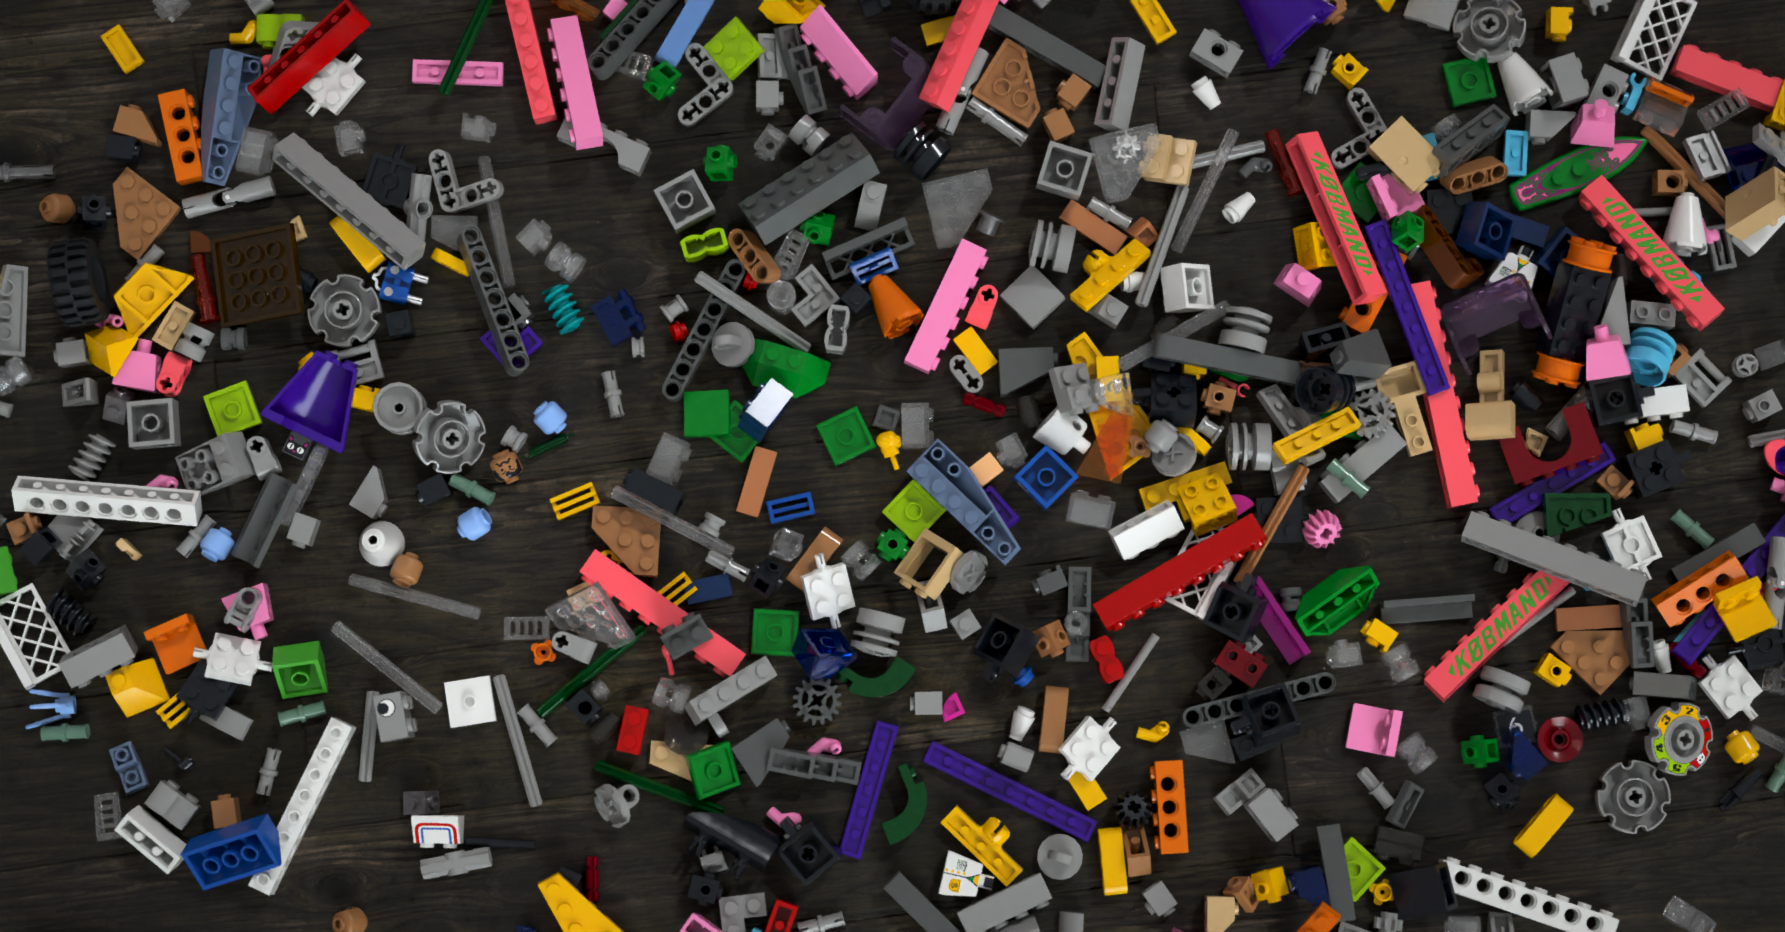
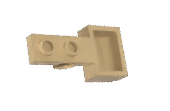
(1402, 386)
(1492, 415)

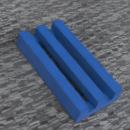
(871, 258)
(793, 507)

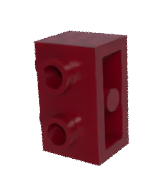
(1241, 663)

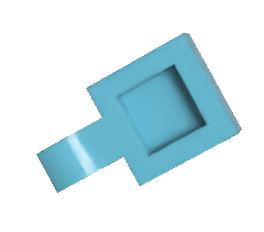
(1631, 98)

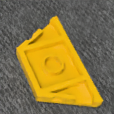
(148, 295)

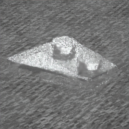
(447, 228)
(1113, 393)
(1208, 742)

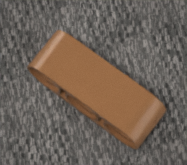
(1475, 175)
(745, 252)
(826, 543)
(1053, 719)

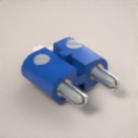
(397, 284)

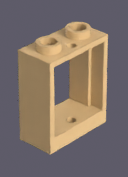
(915, 558)

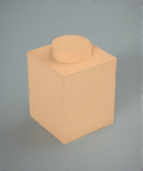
(986, 469)

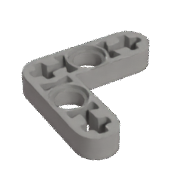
(288, 41)
(712, 83)
(1368, 129)
(458, 193)

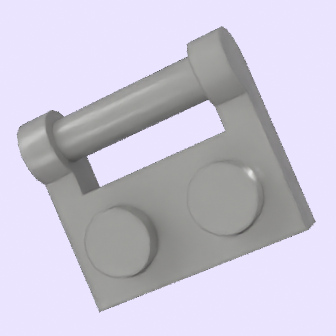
(368, 369)
(1697, 384)

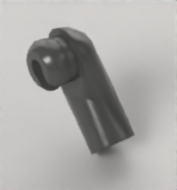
(1256, 164)

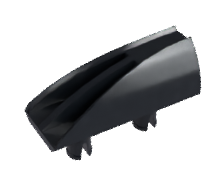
(741, 838)

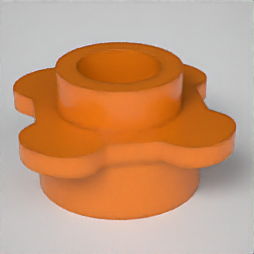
(539, 657)

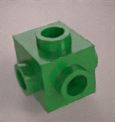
(662, 80)
(720, 163)
(819, 228)
(1407, 231)
(888, 553)
(1479, 751)

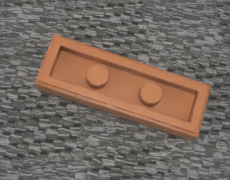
(1093, 227)
(756, 481)
(1587, 618)

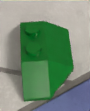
(790, 367)
(1336, 600)

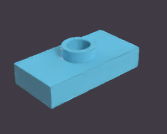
(1515, 152)

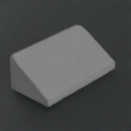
(1024, 924)

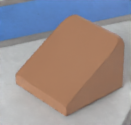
(1143, 232)

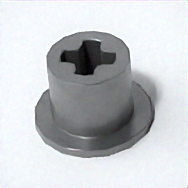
(989, 223)

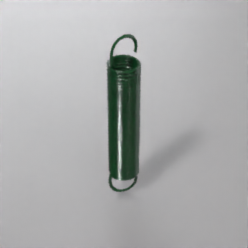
(548, 445)

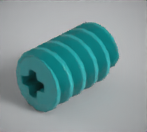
(563, 308)

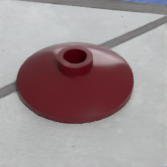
(1571, 739)

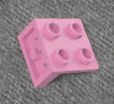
(1391, 197)
(1374, 730)

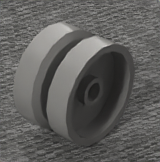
(388, 401)
(1500, 692)

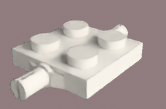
(334, 85)
(1631, 543)
(827, 591)
(233, 659)
(1730, 687)
(1089, 748)

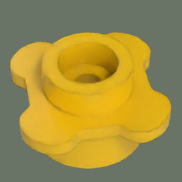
(1378, 897)

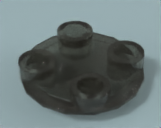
(683, 736)

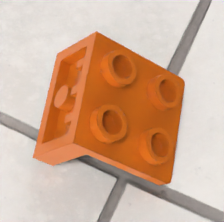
(176, 642)

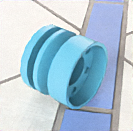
(1650, 355)

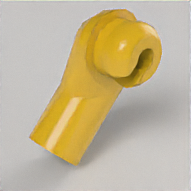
(1155, 734)

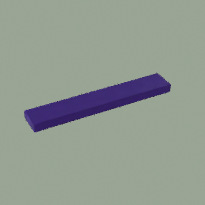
(1531, 496)
(868, 789)

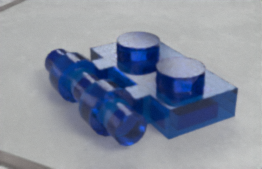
(612, 321)

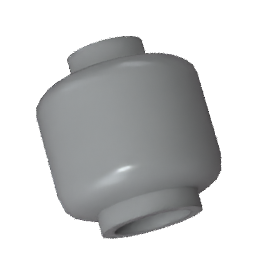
(1161, 436)

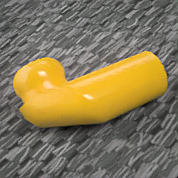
(247, 36)

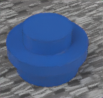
(1024, 677)

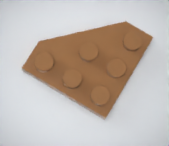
(1009, 85)
(141, 213)
(630, 537)
(1593, 656)

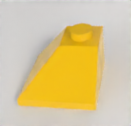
(789, 10)
(138, 687)

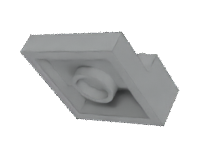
(1072, 389)

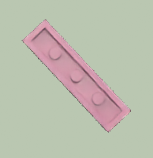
(471, 74)

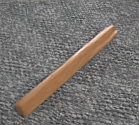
(1680, 163)
(1274, 520)

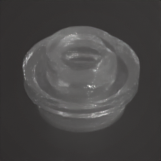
(1076, 616)
(599, 690)

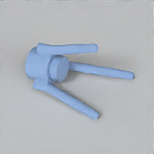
(64, 705)

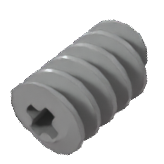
(91, 457)

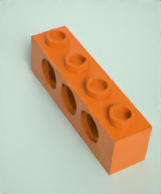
(170, 105)
(1358, 323)
(1688, 586)
(1179, 841)

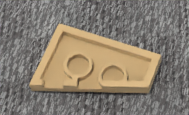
(668, 760)

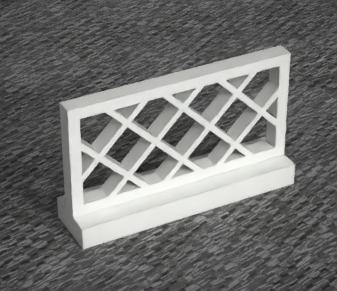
(1634, 27)
(1204, 601)
(14, 651)

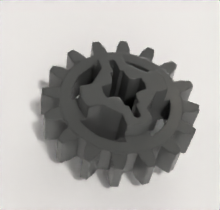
(826, 713)

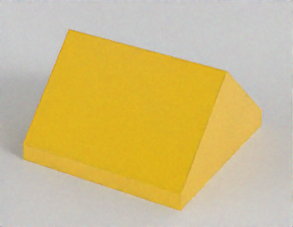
(109, 347)

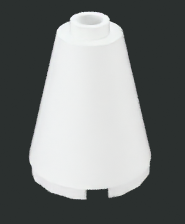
(1522, 84)
(1685, 227)
(388, 545)

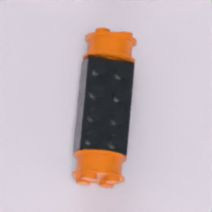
(1573, 311)

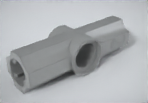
(419, 195)
(456, 863)

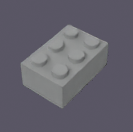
(98, 657)

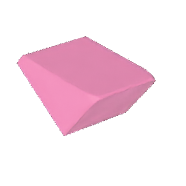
(613, 8)

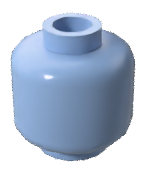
(550, 417)
(474, 523)
(217, 544)

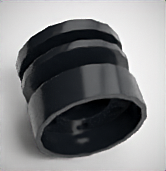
(922, 151)
(1324, 390)

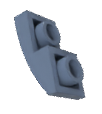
(129, 767)

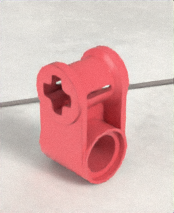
(982, 310)
(174, 371)

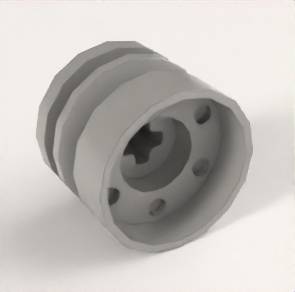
(1052, 246)
(1245, 325)
(1249, 446)
(877, 632)

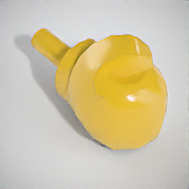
(889, 445)

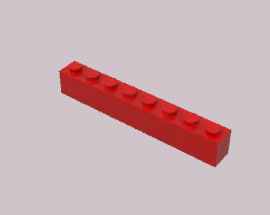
(1180, 572)

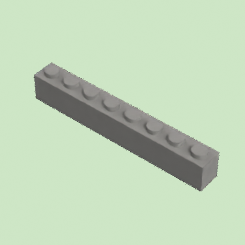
(349, 201)
(1553, 558)

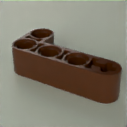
(1444, 254)

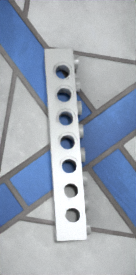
(107, 500)
(306, 800)
(1538, 896)

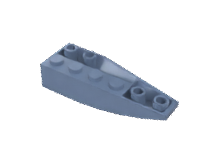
(226, 110)
(964, 498)

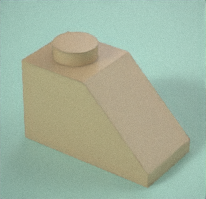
(1220, 912)

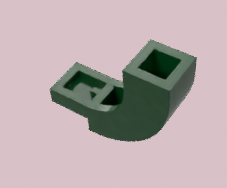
(881, 686)
(910, 818)

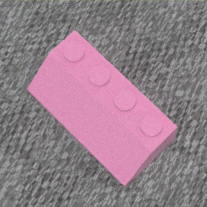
(838, 53)

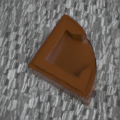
(199, 243)

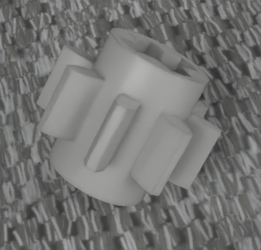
(1388, 922)

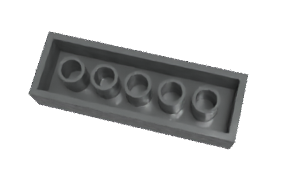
(809, 188)

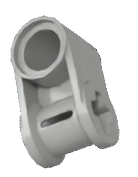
(263, 461)
(243, 610)
(577, 648)

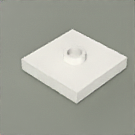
(470, 701)

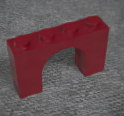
(1584, 446)

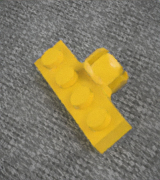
(1108, 272)
(984, 843)

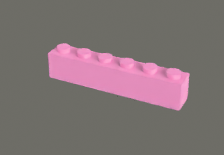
(576, 82)
(945, 307)

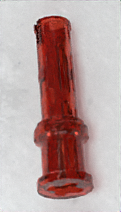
(1284, 162)
(205, 299)

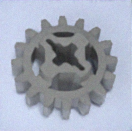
(1374, 405)

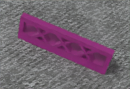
(1280, 627)

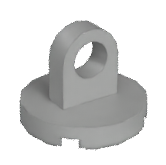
(733, 344)
(1177, 459)
(968, 572)
(613, 805)
(1059, 856)

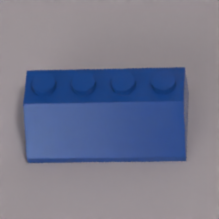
(233, 852)

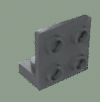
(685, 636)

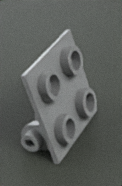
(75, 533)

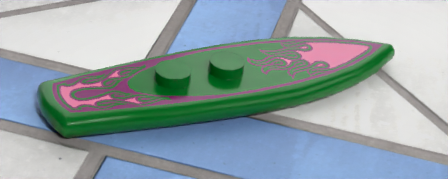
(1574, 172)

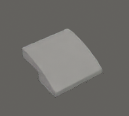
(1434, 13)
(1032, 297)

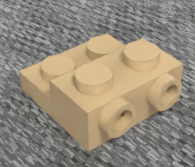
(1172, 161)

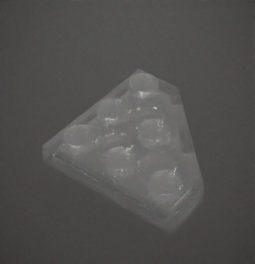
(1123, 158)
(955, 204)
(592, 616)

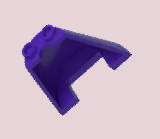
(1282, 22)
(318, 400)

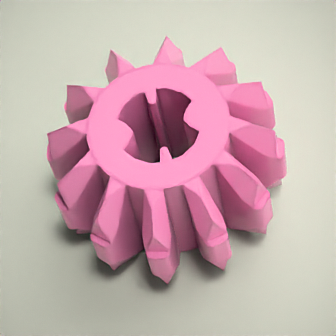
(1321, 529)

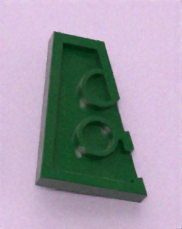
(1573, 510)

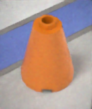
(893, 307)

